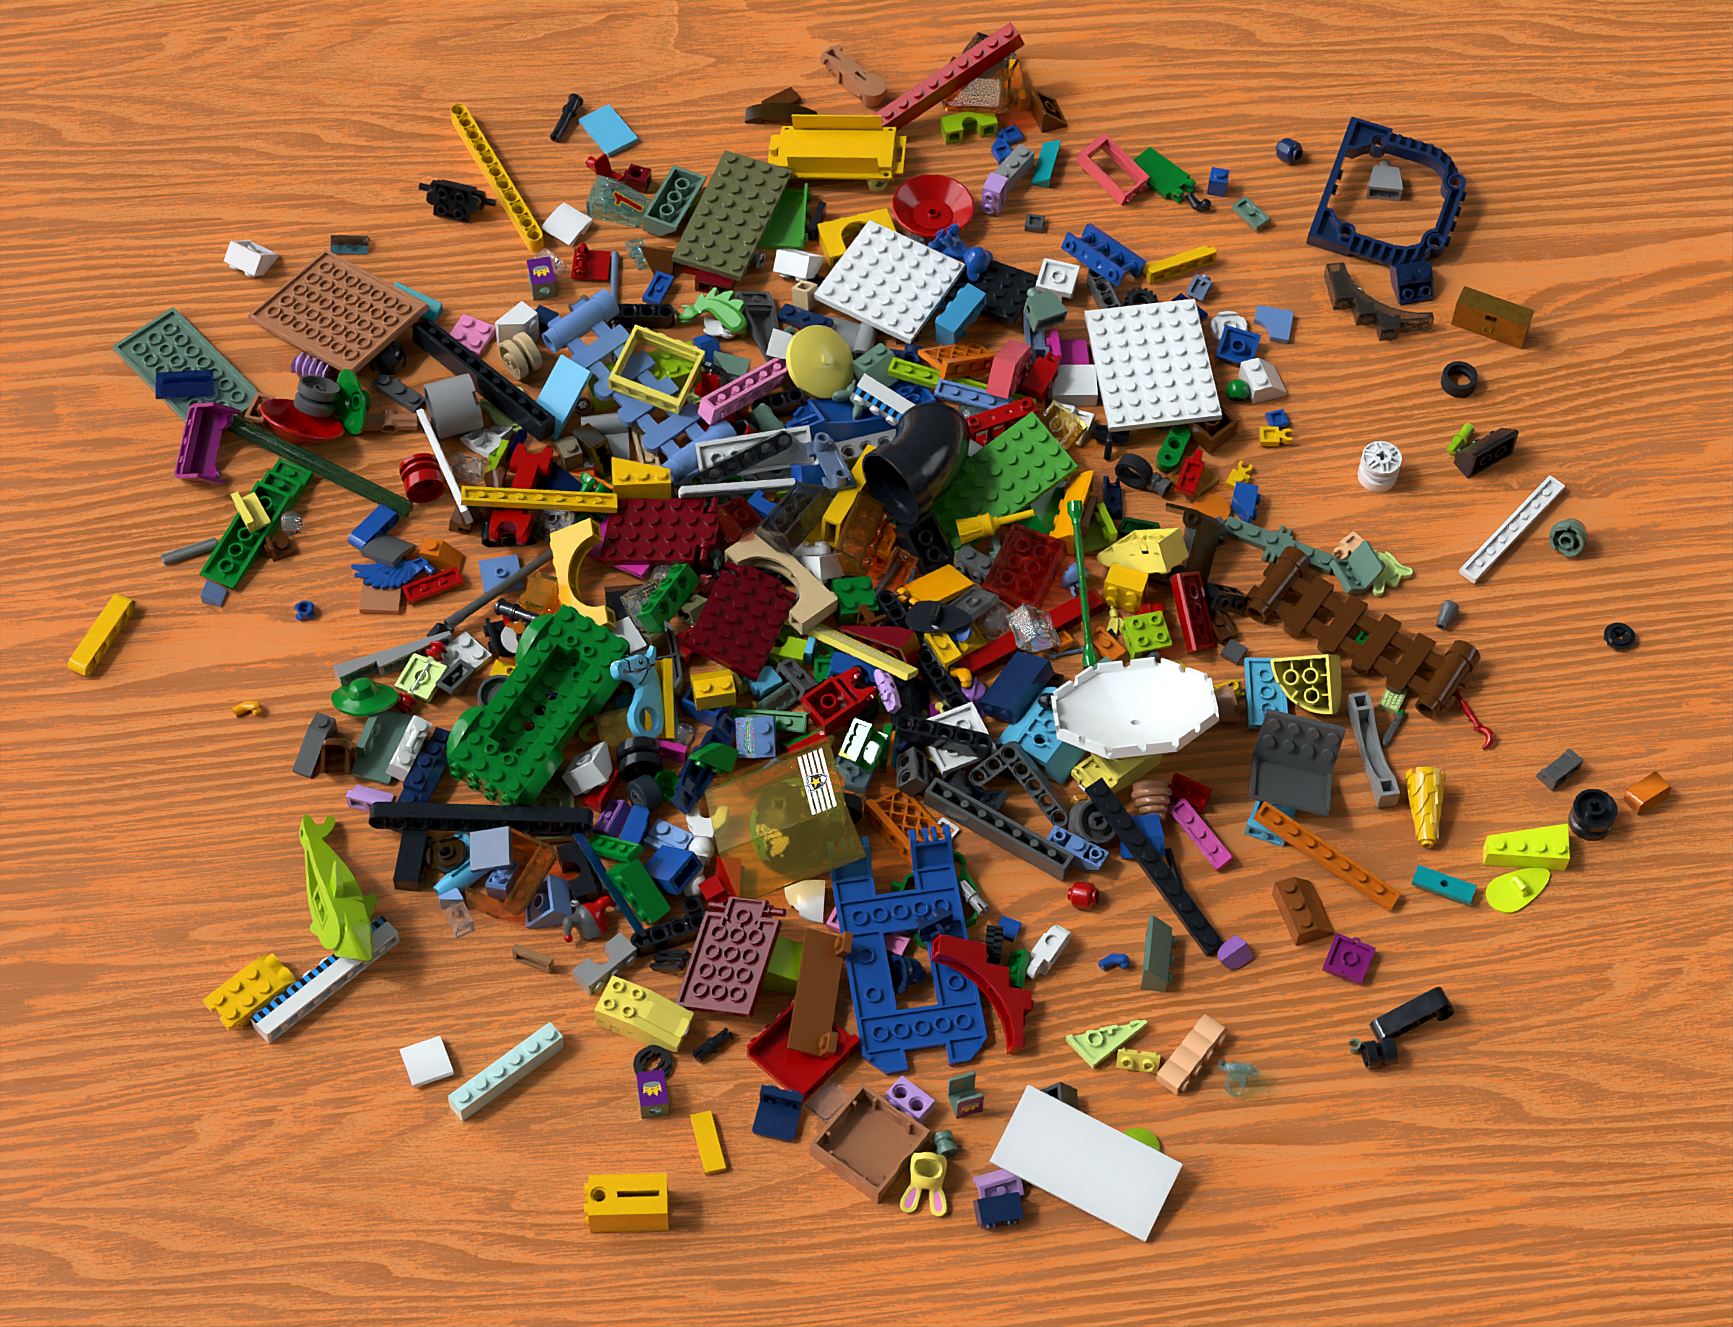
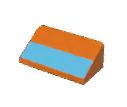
(892, 754)

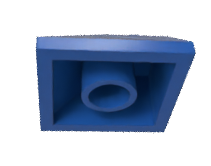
(1152, 829)

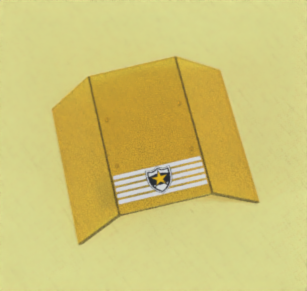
(782, 821)

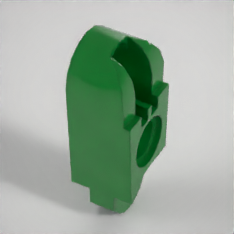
(1178, 439)

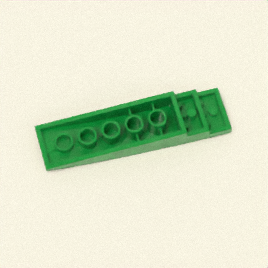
(240, 548)

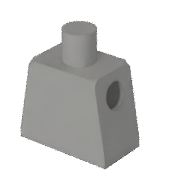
(1385, 182)

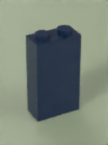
(1017, 687)

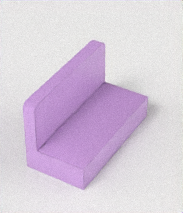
(364, 797)
(998, 1183)

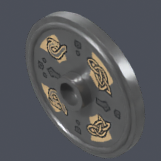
(552, 521)

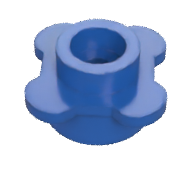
(304, 606)

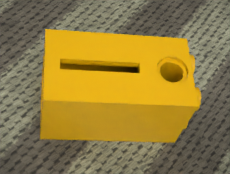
(626, 1202)

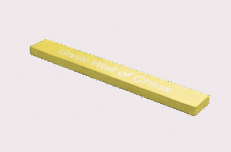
(861, 651)

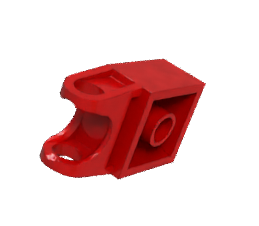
(837, 700)

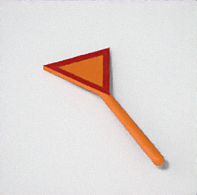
(592, 472)

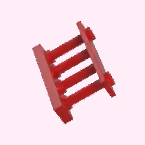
(998, 416)

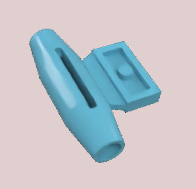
(462, 876)

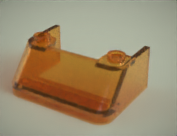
(987, 93)
(536, 861)

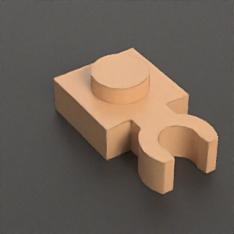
(1348, 545)

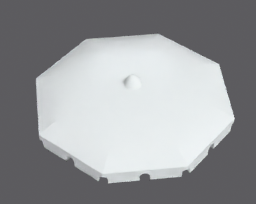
(1134, 708)

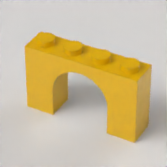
(833, 232)

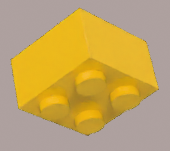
(1125, 587)

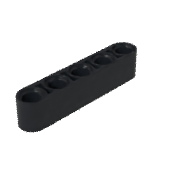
(646, 315)
(937, 729)

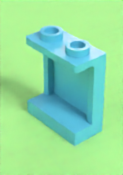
(1258, 831)

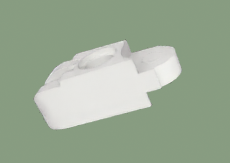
(1048, 950)

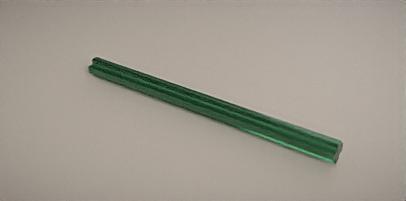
(320, 466)

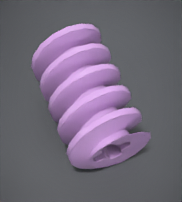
(308, 367)

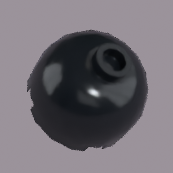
(389, 360)

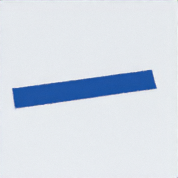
(615, 893)

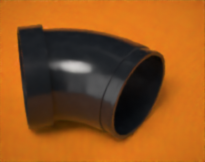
(919, 461)

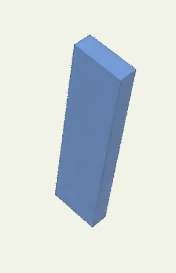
(968, 395)

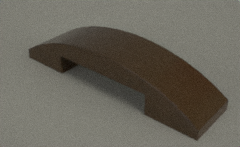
(774, 111)

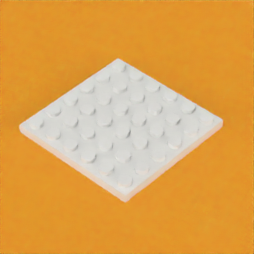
(889, 281)

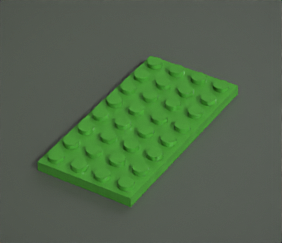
(1004, 477)

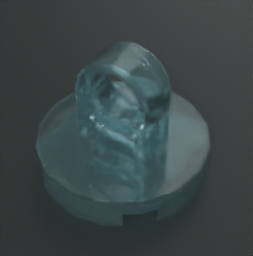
(1237, 1071)

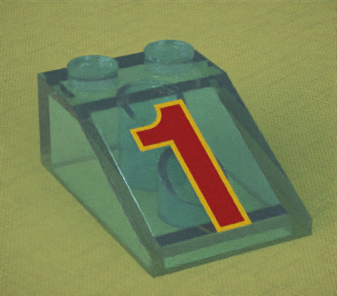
(616, 202)

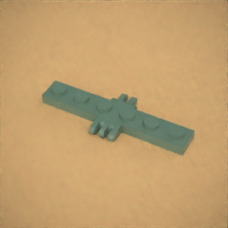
(1275, 542)

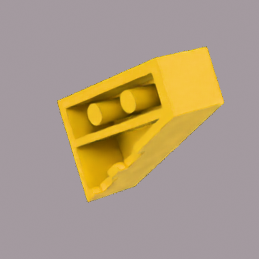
(640, 480)

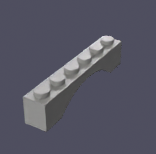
(1364, 727)

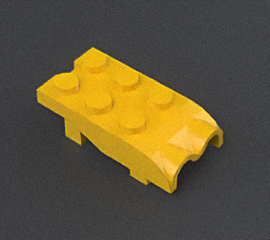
(249, 991)

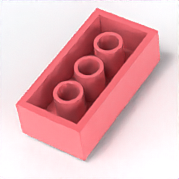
(1009, 369)

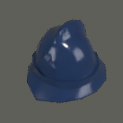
(905, 972)

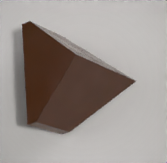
(659, 258)

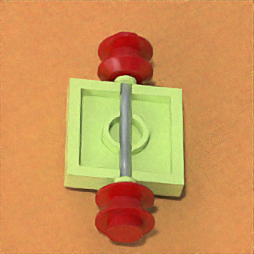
(420, 677)

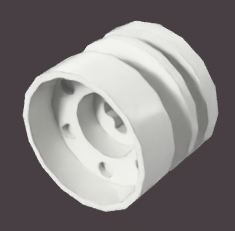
(1379, 466)

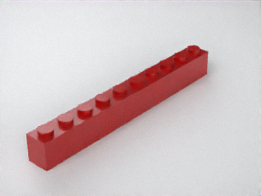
(951, 77)

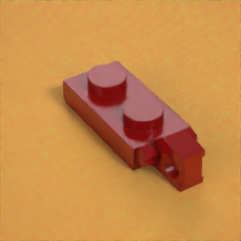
(1190, 474)

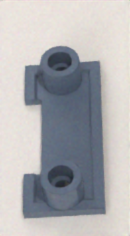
(836, 471)

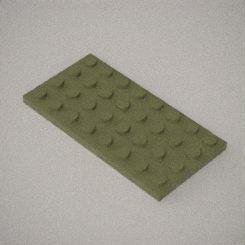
(732, 215)

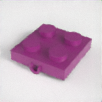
(1348, 958)

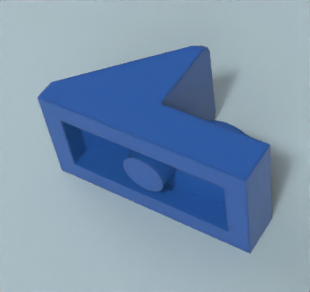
(708, 345)

